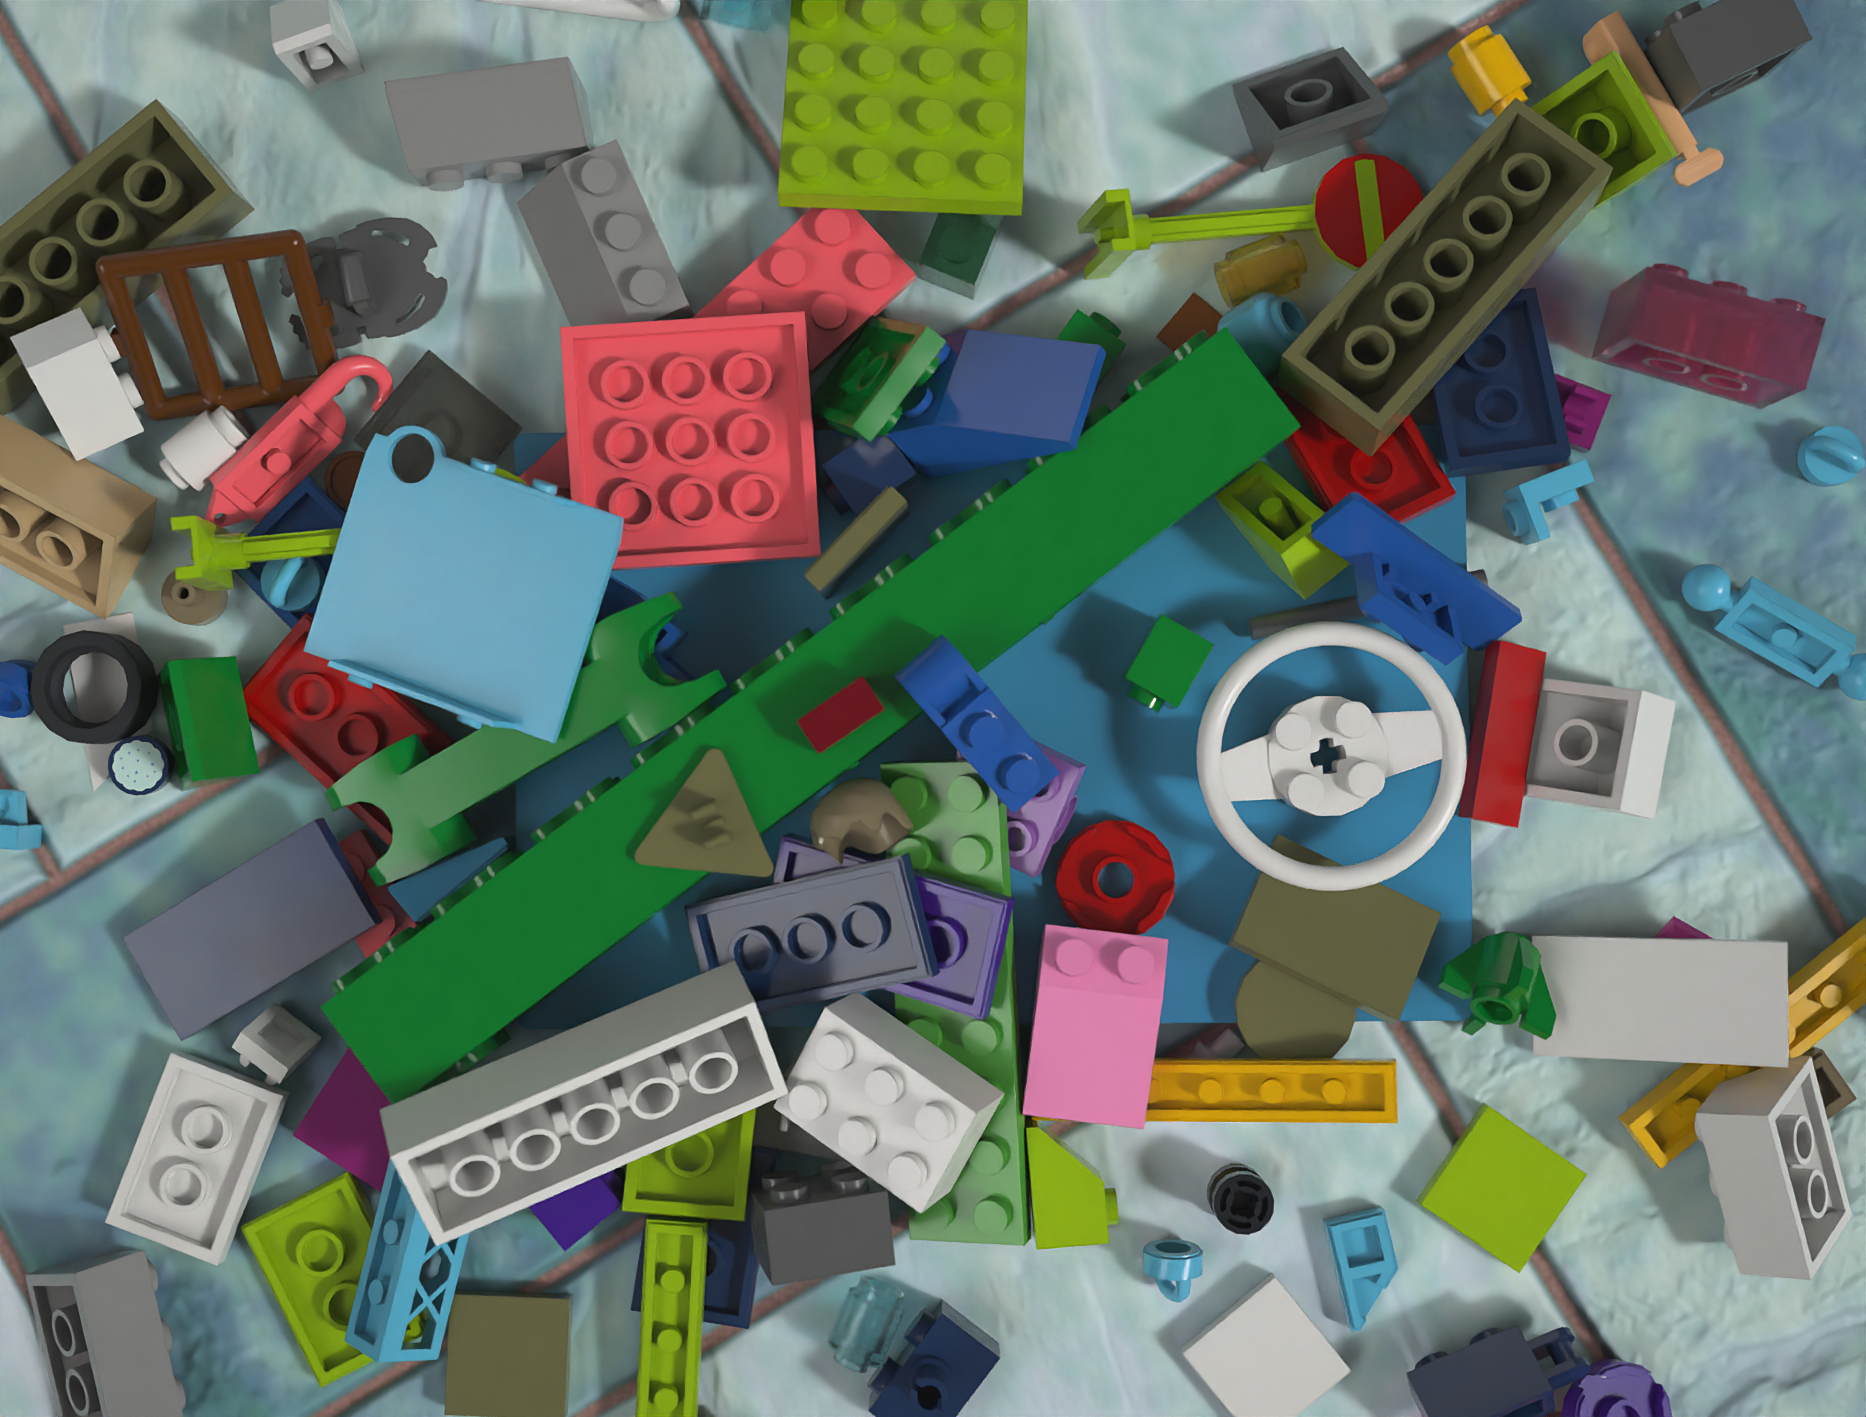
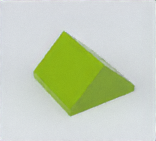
(1611, 120)

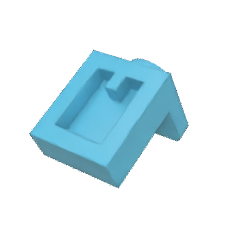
(1552, 490)

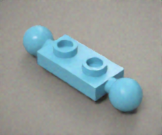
(1778, 629)

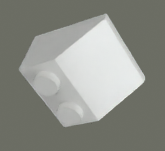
(1599, 747)

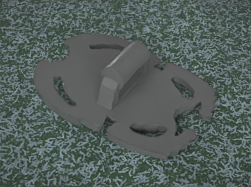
(374, 281)

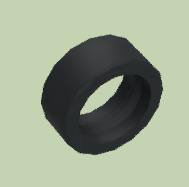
(49, 679)

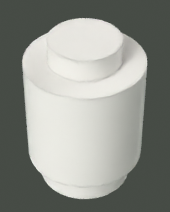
(202, 448)

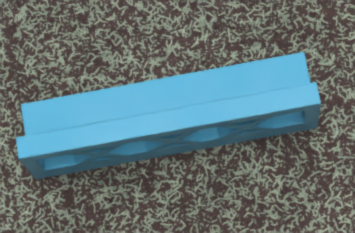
(390, 1284)

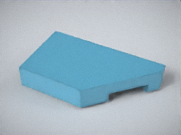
(1361, 1260)

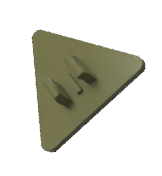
(707, 827)

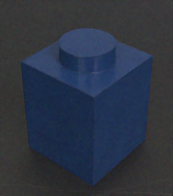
(864, 472)

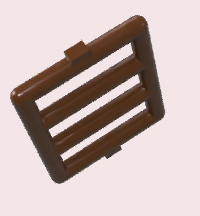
(234, 256)

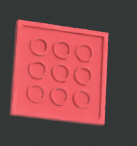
(695, 437)

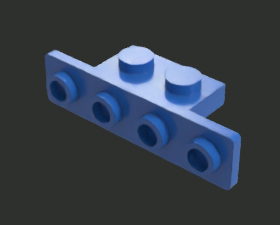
(1413, 583)

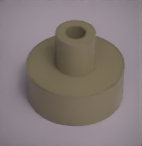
(192, 604)

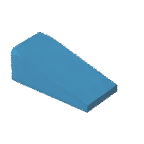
(428, 888)

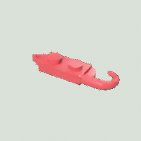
(290, 444)

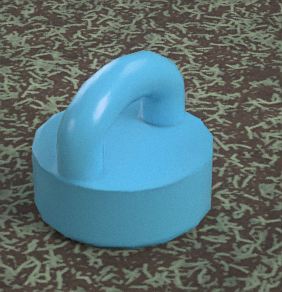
(1830, 456)
(293, 583)
(1173, 1261)

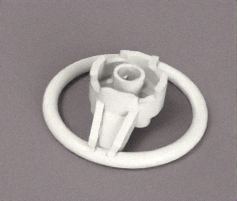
(1367, 749)

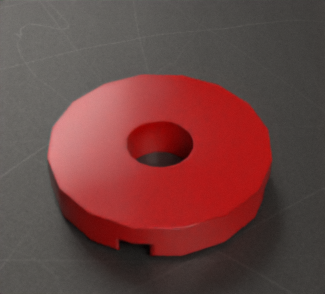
(1107, 843)

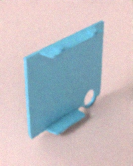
(465, 589)

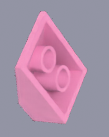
(1094, 1026)

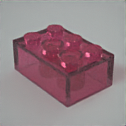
(1709, 336)

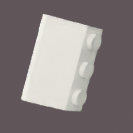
(1774, 1170)

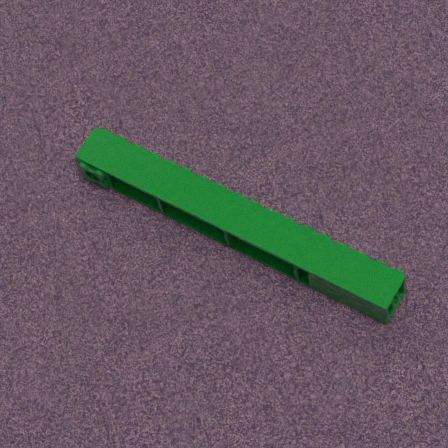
(992, 575)

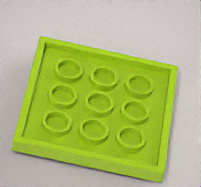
(905, 106)

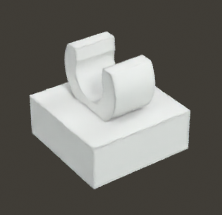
(276, 1043)

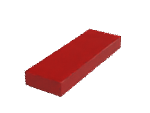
(1502, 734)

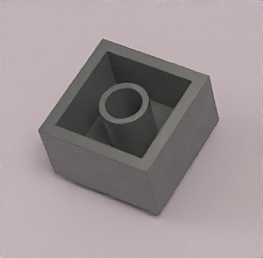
(1723, 48)
(820, 1223)

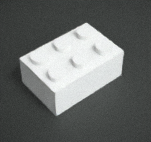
(888, 1100)

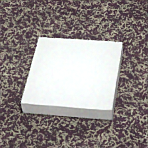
(1265, 1355)

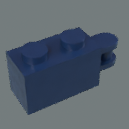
(1497, 1375)

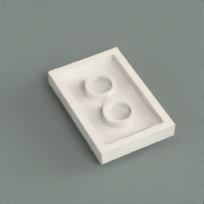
(197, 1157)

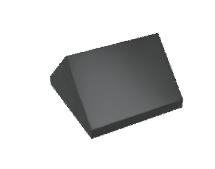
(1308, 108)

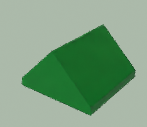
(207, 721)

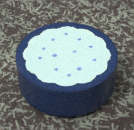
(141, 765)

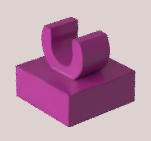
(1582, 411)

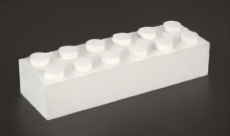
(582, 1103)

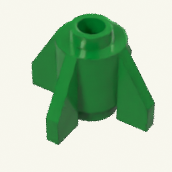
(1502, 982)

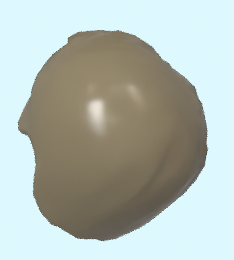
(858, 815)

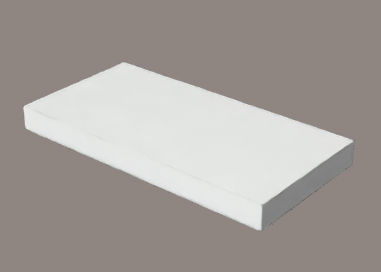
(1666, 999)

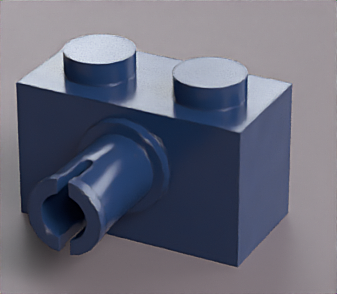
(936, 1369)

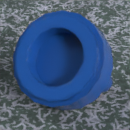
(15, 688)

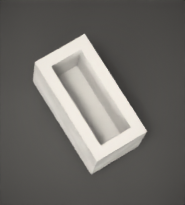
(78, 382)

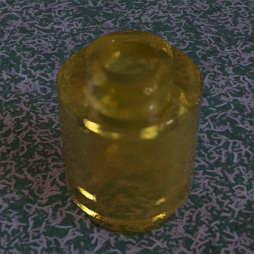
(1260, 267)

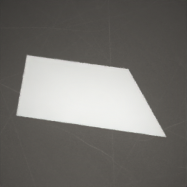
(102, 688)

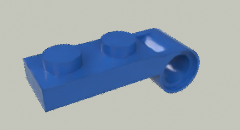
(977, 723)

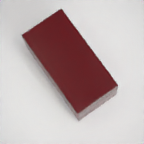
(841, 715)

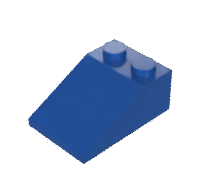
(997, 401)

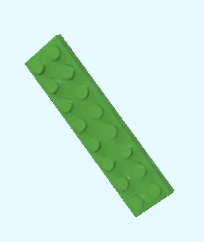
(964, 837)

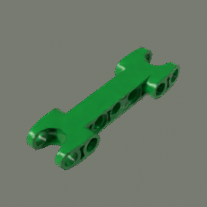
(430, 794)

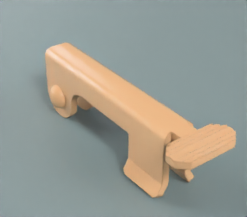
(1614, 34)

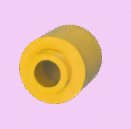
(1488, 71)

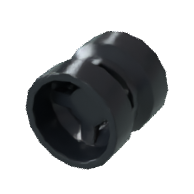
(1233, 1188)

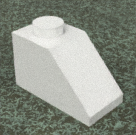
(314, 41)

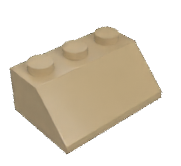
(69, 520)

